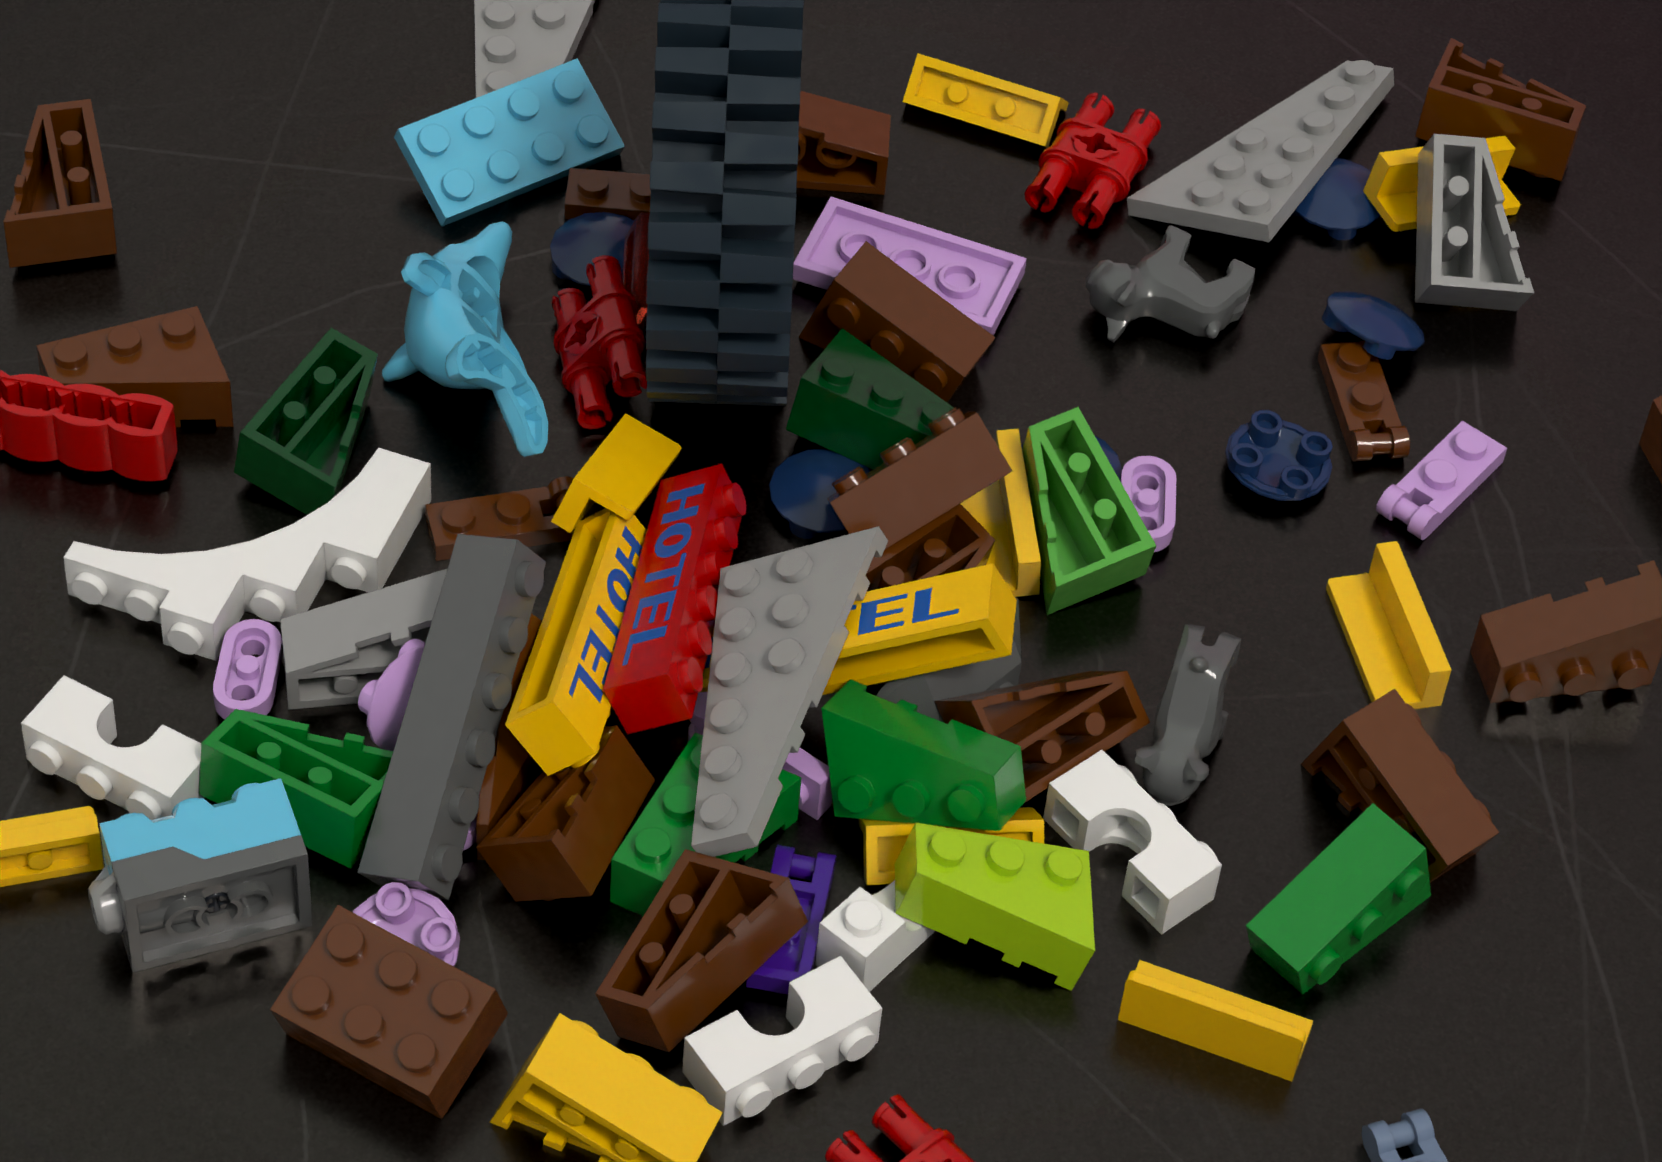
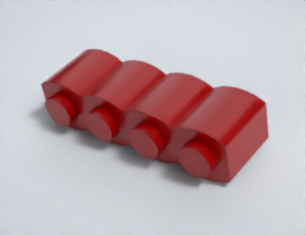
(87, 427)

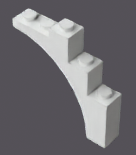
(274, 576)

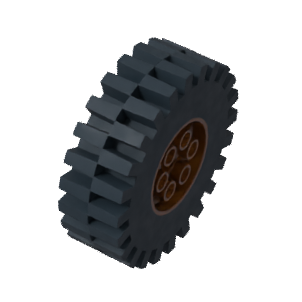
(723, 201)

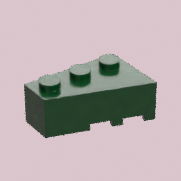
(860, 403)
(309, 425)

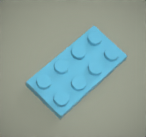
(509, 142)

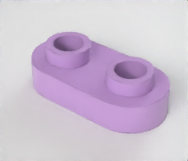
(1152, 490)
(246, 676)

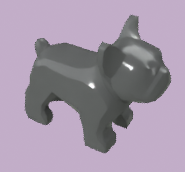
(1169, 291)
(1188, 717)

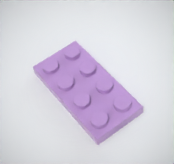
(961, 271)

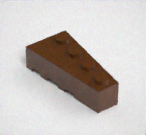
(841, 146)

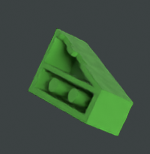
(1081, 513)

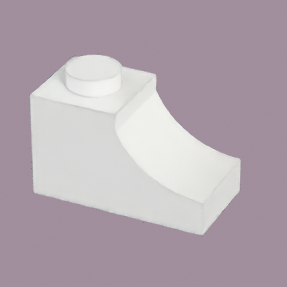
(869, 935)

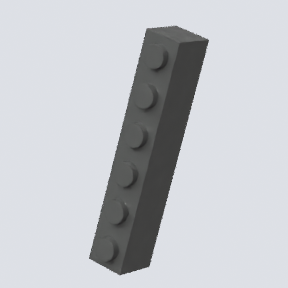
(453, 715)

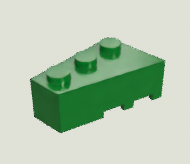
(914, 768)
(326, 779)
(667, 830)
(1342, 900)

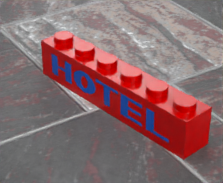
(674, 600)

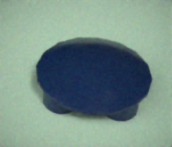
(1339, 201)
(586, 238)
(1375, 321)
(1279, 458)
(802, 488)

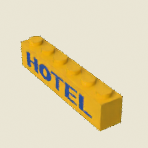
(923, 628)
(561, 692)

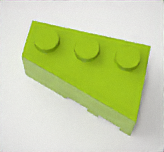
(1002, 893)

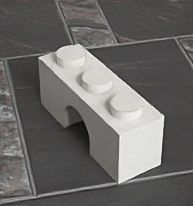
(73, 738)
(1106, 805)
(747, 1069)

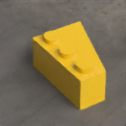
(605, 1100)

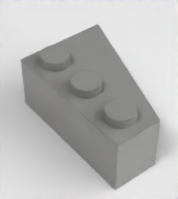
(1462, 230)
(353, 641)

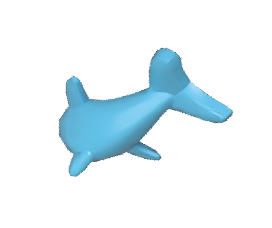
(459, 332)

